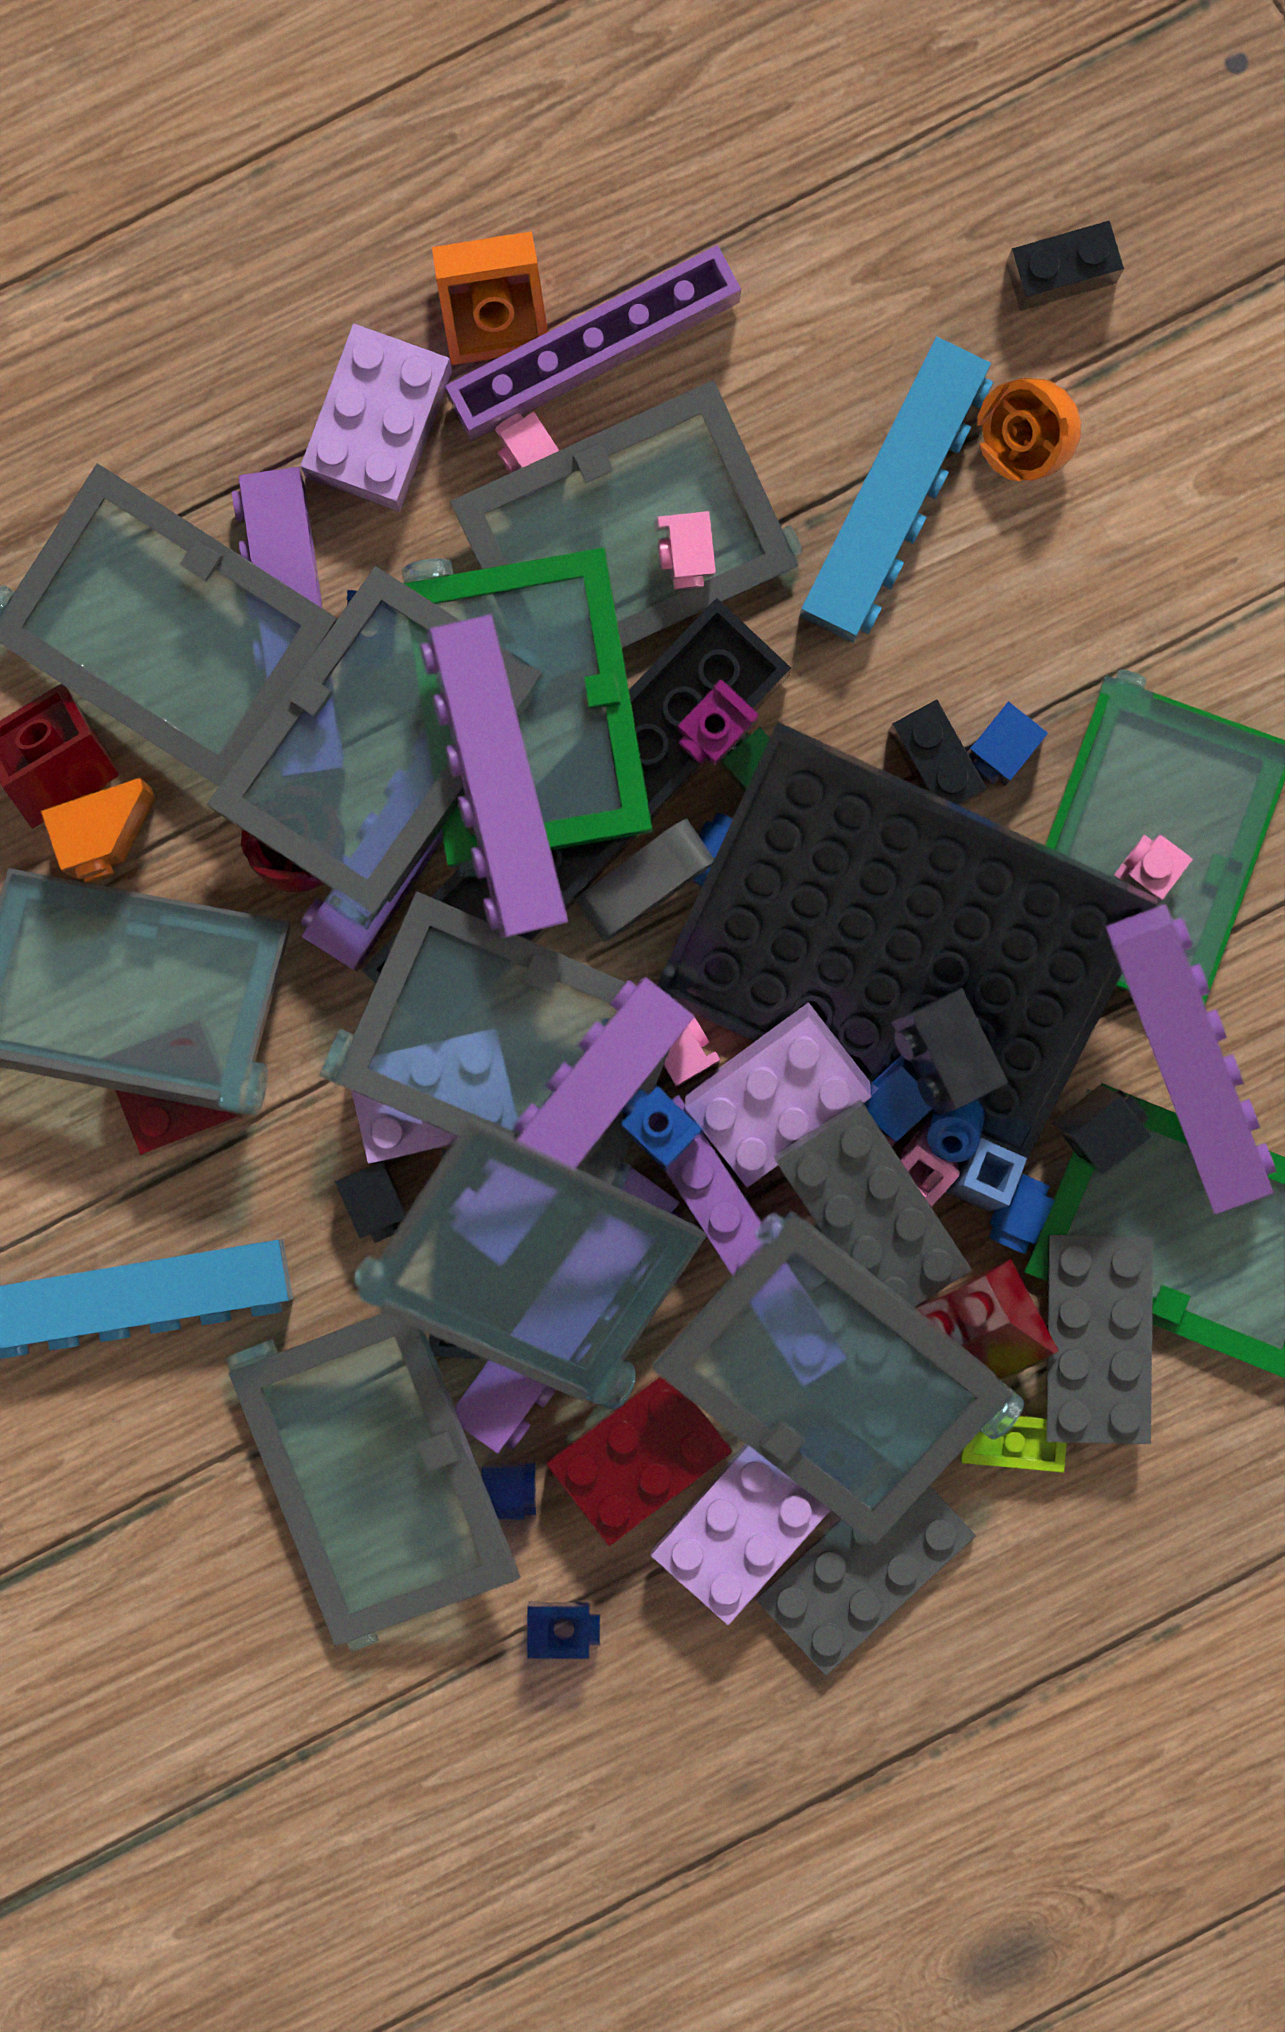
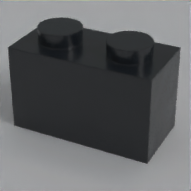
(1064, 265)
(937, 755)
(948, 1052)
(1104, 1128)

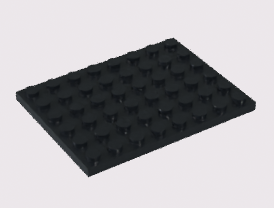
(886, 899)

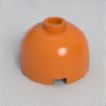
(1029, 428)

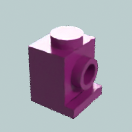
(737, 718)

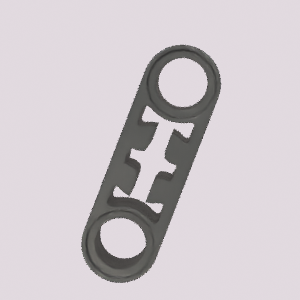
(645, 880)

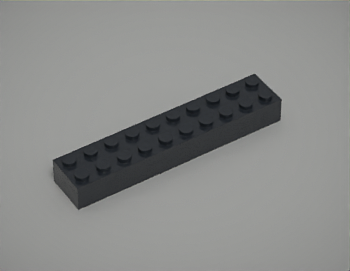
(708, 651)

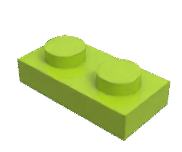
(1020, 1447)

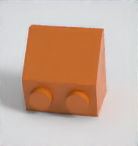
(489, 296)
(98, 829)

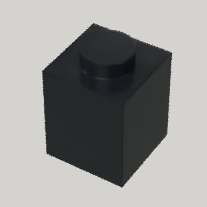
(373, 1202)

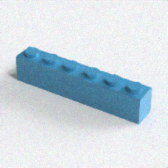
(895, 490)
(143, 1294)

